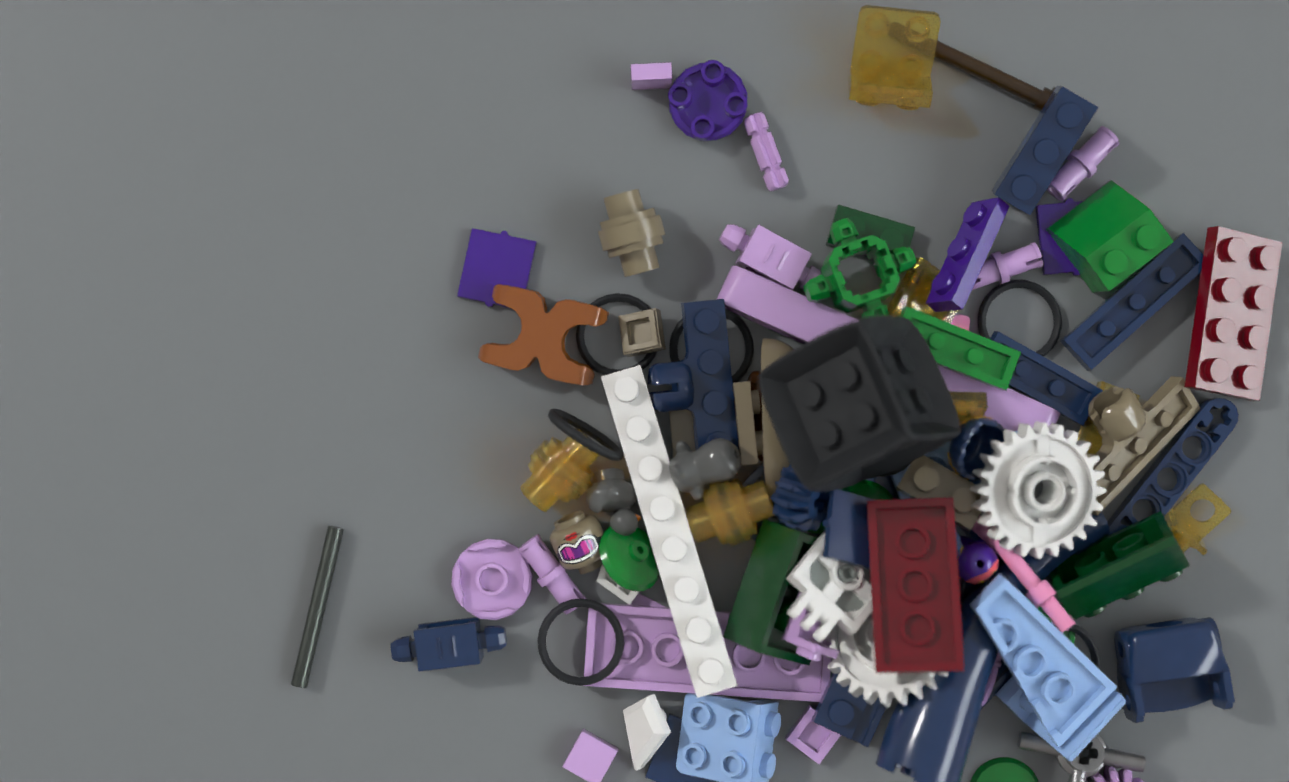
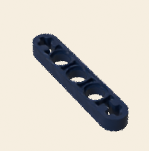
(1174, 458)

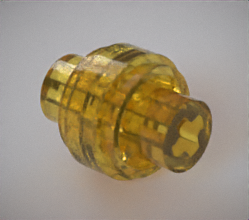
(558, 472)
(730, 512)

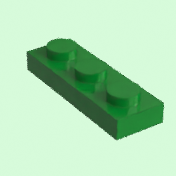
(965, 351)

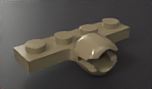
(1136, 432)

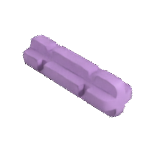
(766, 151)

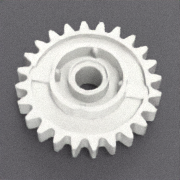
(1009, 486)
(857, 668)

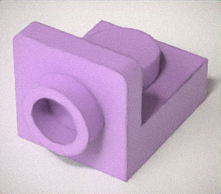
(807, 645)

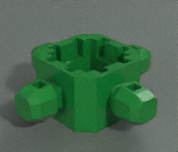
(887, 267)

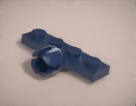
(703, 377)

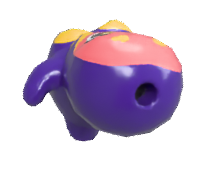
(976, 561)

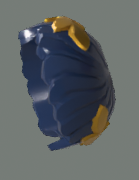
(971, 442)

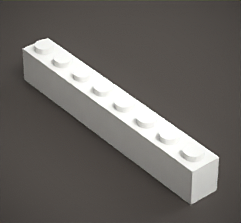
(669, 532)

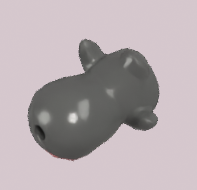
(710, 463)

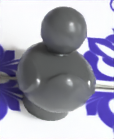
(614, 494)

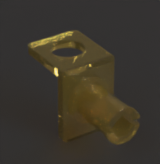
(1190, 531)

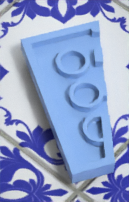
(1043, 661)

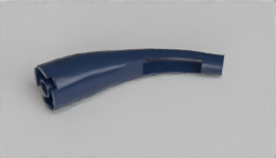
(934, 734)

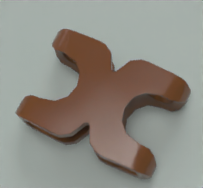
(543, 335)

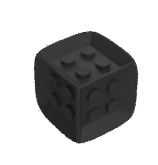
(858, 402)

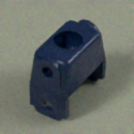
(1171, 667)

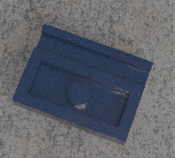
(847, 714)

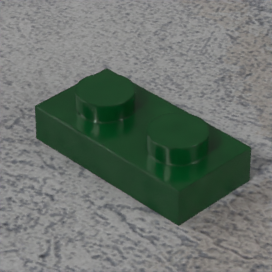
(866, 224)

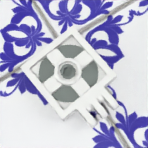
(830, 592)

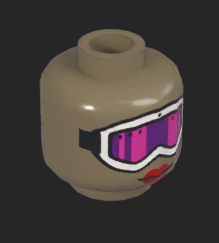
(577, 541)

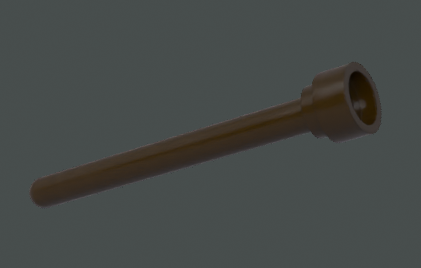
(993, 75)

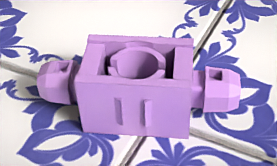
(769, 256)

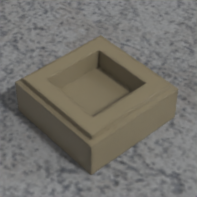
(642, 332)

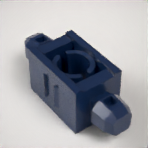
(448, 644)

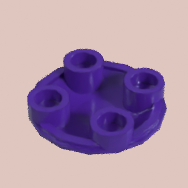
(708, 101)

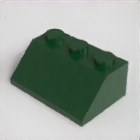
(1119, 567)
(766, 594)

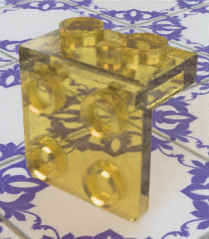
(893, 57)

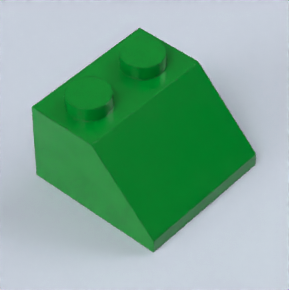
(1109, 236)

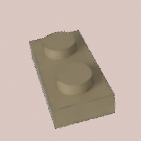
(932, 480)

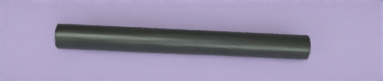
(317, 606)

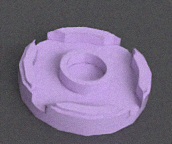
(492, 579)

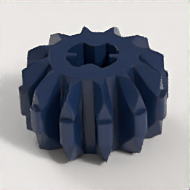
(796, 504)

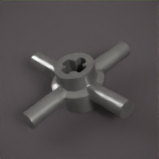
(1086, 767)

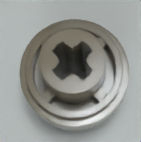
(631, 232)

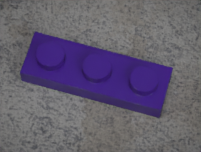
(967, 255)

